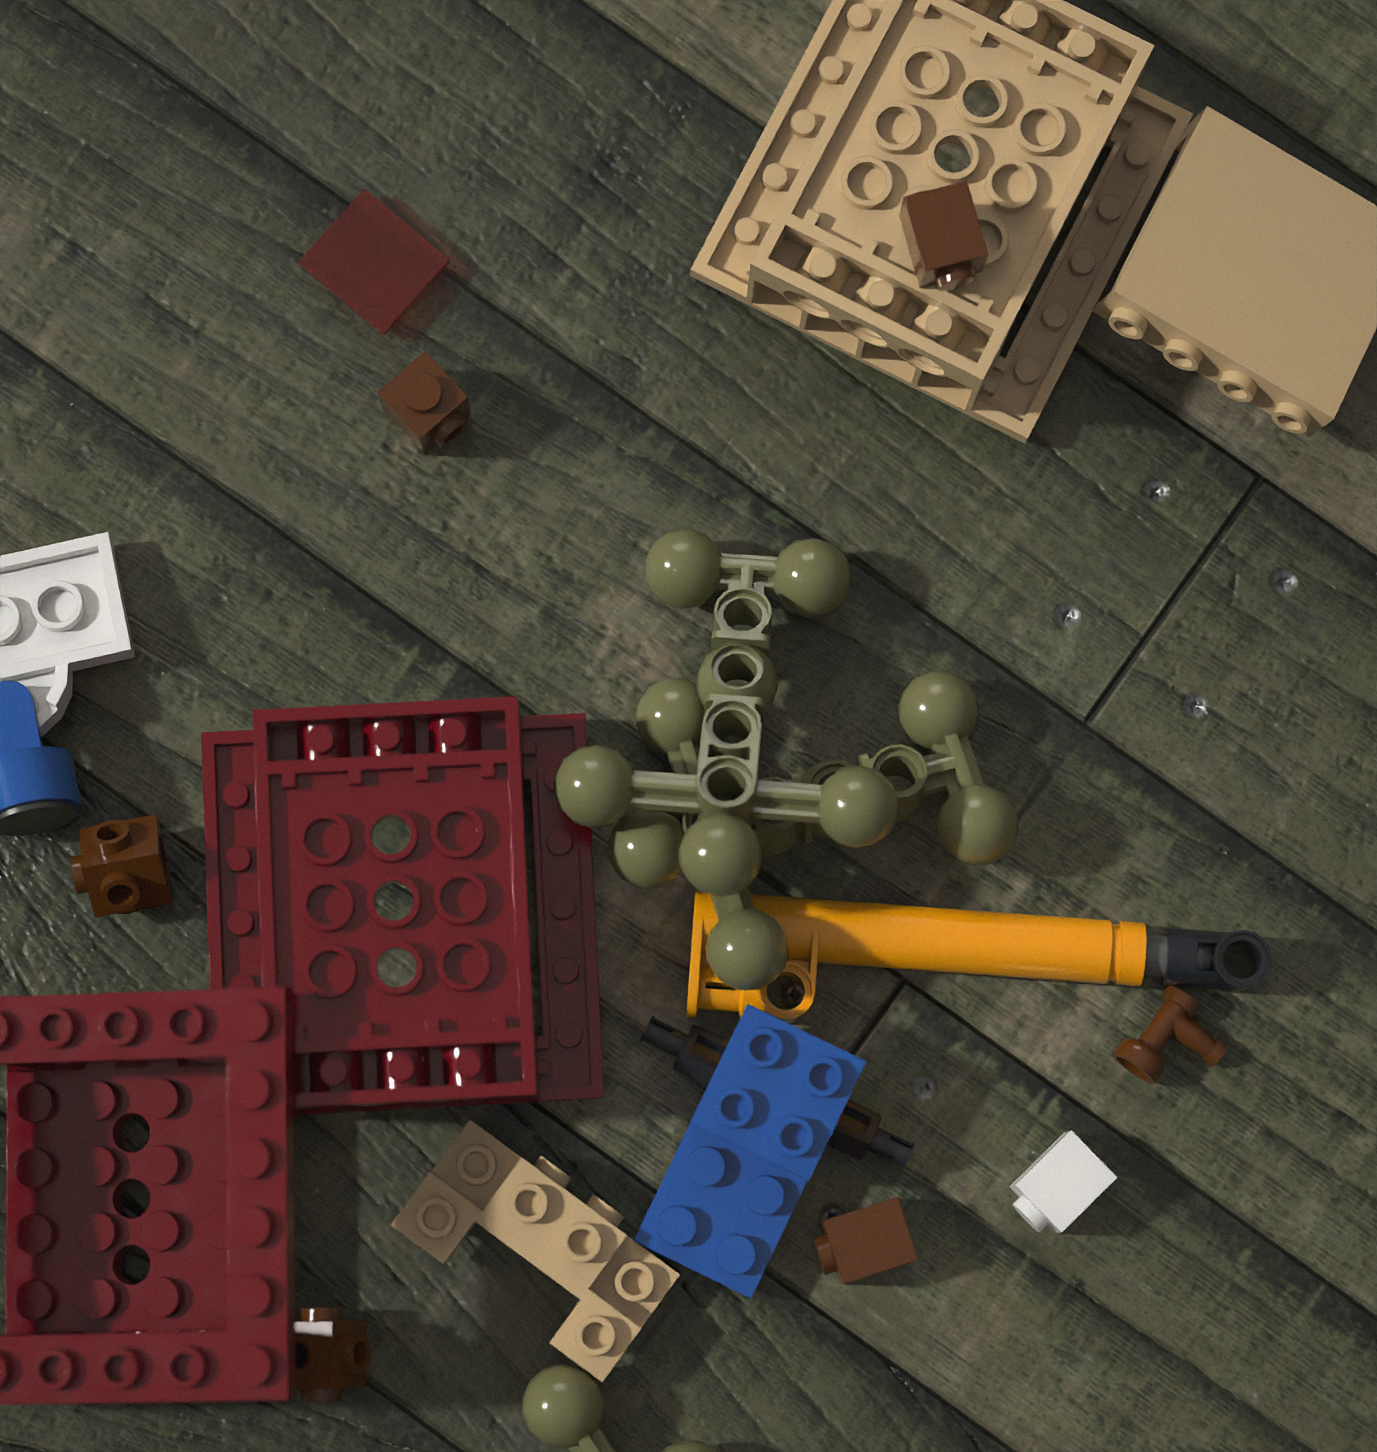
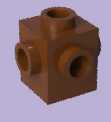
(123, 866)
(329, 1354)

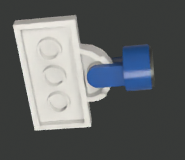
(56, 617)

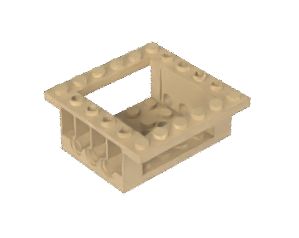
(857, 130)

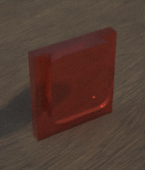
(373, 262)

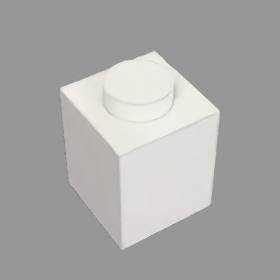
(1060, 1184)

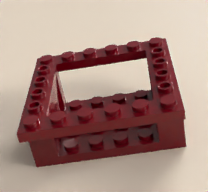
(301, 878)
(220, 1178)

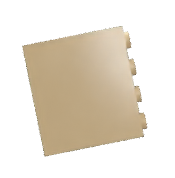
(1253, 275)

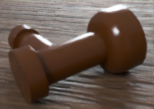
(1172, 1019)

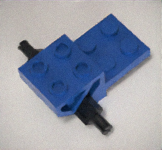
(753, 1142)

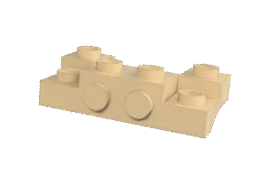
(551, 1229)

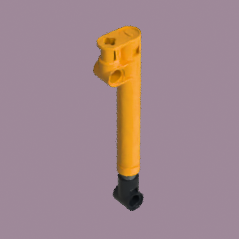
(968, 944)

